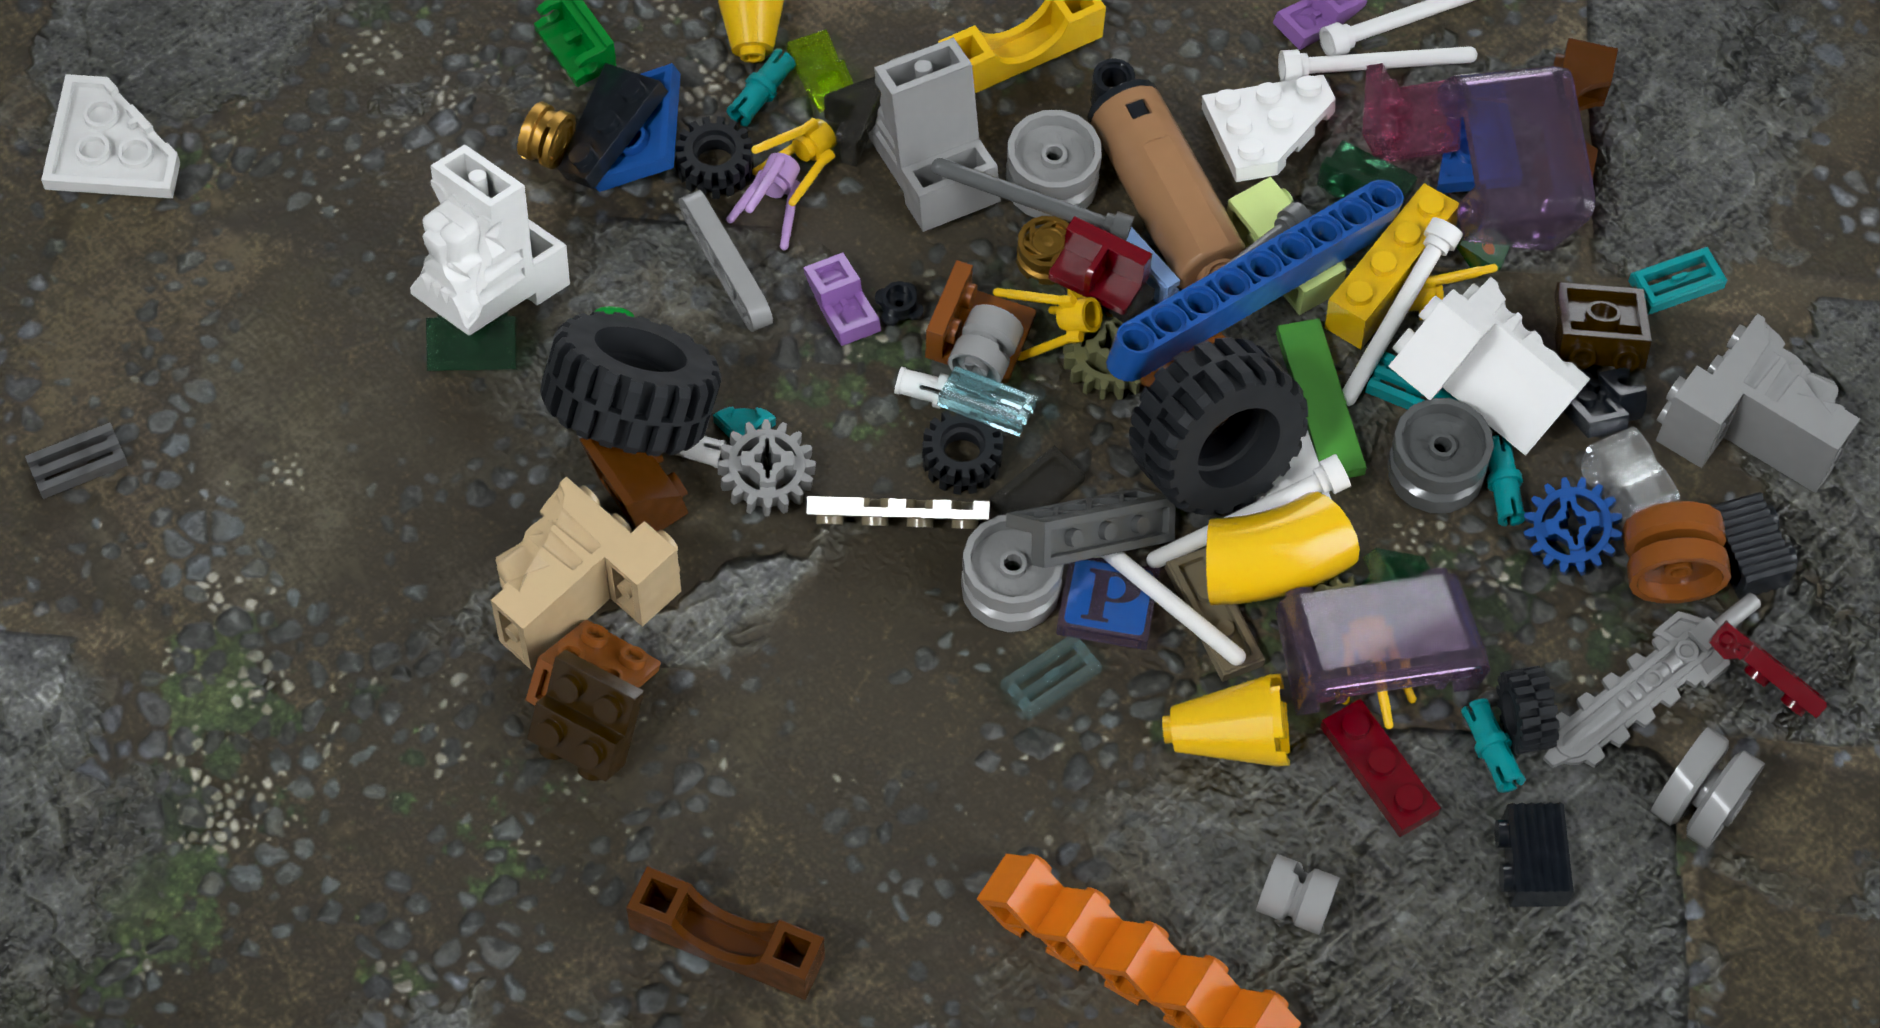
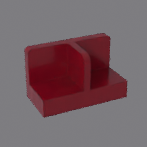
(1101, 266)

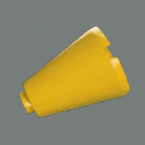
(751, 27)
(1234, 724)

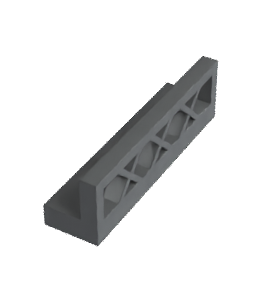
(1096, 526)

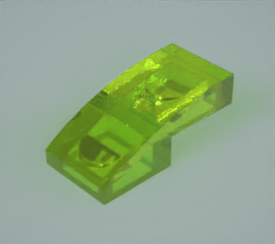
(818, 66)

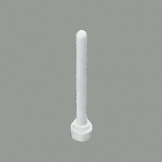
(1339, 38)
(1295, 64)
(1439, 239)
(1325, 478)
(1177, 607)

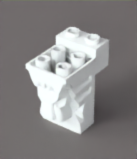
(483, 245)
(1489, 363)

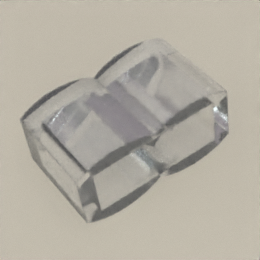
(1628, 472)

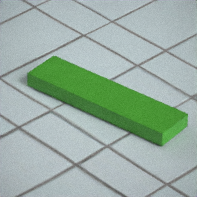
(1328, 417)

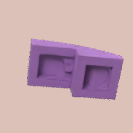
(1305, 18)
(842, 299)

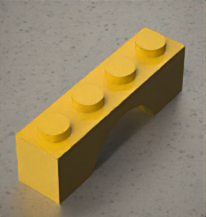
(1045, 35)
(1370, 288)

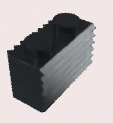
(1755, 546)
(1535, 855)

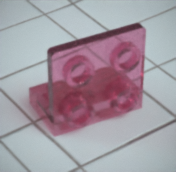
(1405, 119)

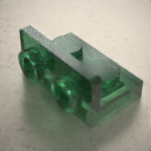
(1354, 168)
(485, 350)

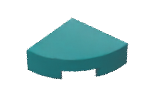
(735, 419)

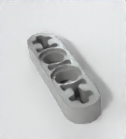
(725, 261)

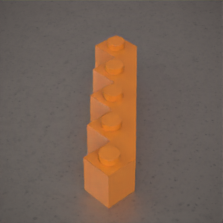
(1129, 955)

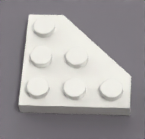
(1267, 122)
(106, 145)

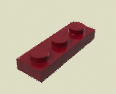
(1380, 767)

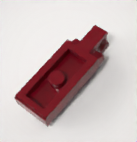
(1765, 668)

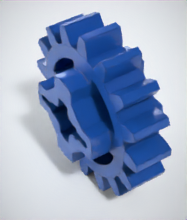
(1552, 530)

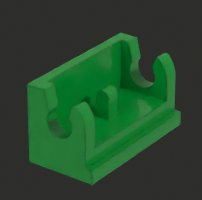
(575, 39)

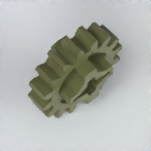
(1089, 361)

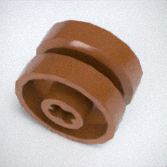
(1676, 552)

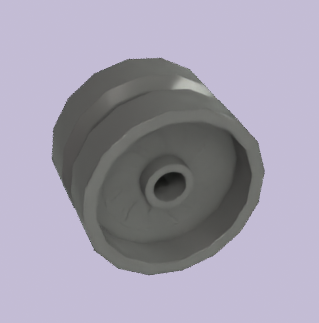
(1440, 455)

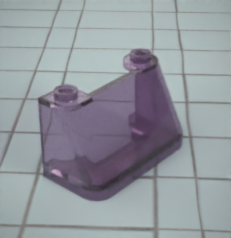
(1523, 155)
(1379, 639)

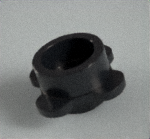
(899, 292)

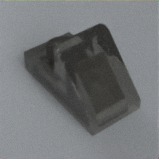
(856, 112)

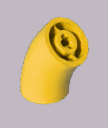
(1278, 550)

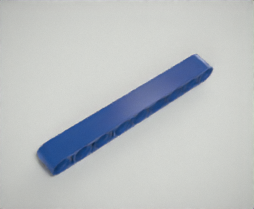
(1253, 280)

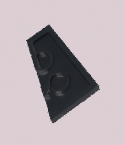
(609, 122)

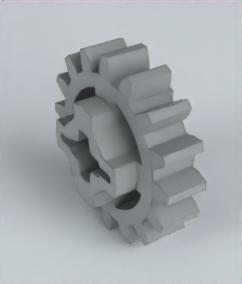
(787, 462)

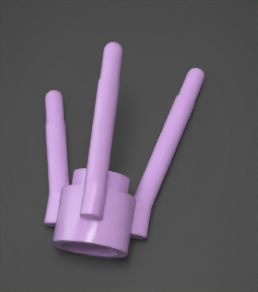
(774, 180)

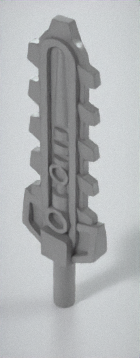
(1679, 658)

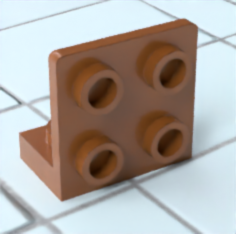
(954, 308)
(600, 648)

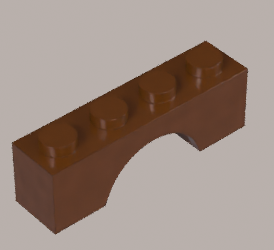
(1592, 73)
(766, 952)

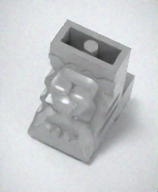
(930, 116)
(1762, 404)

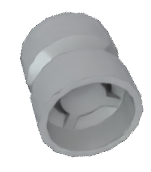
(987, 342)
(1297, 894)

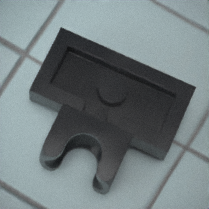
(1607, 403)

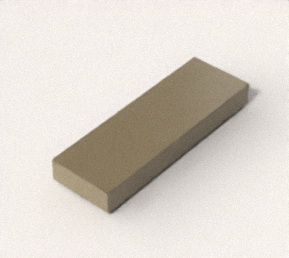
(1190, 583)

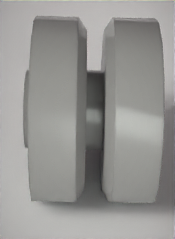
(1056, 157)
(1002, 583)
(1713, 792)

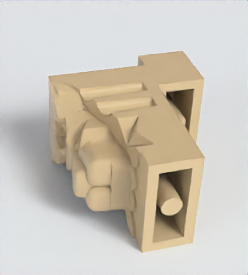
(573, 566)

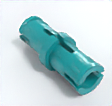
(761, 87)
(1505, 483)
(1493, 745)

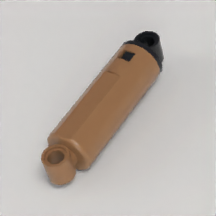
(1160, 173)

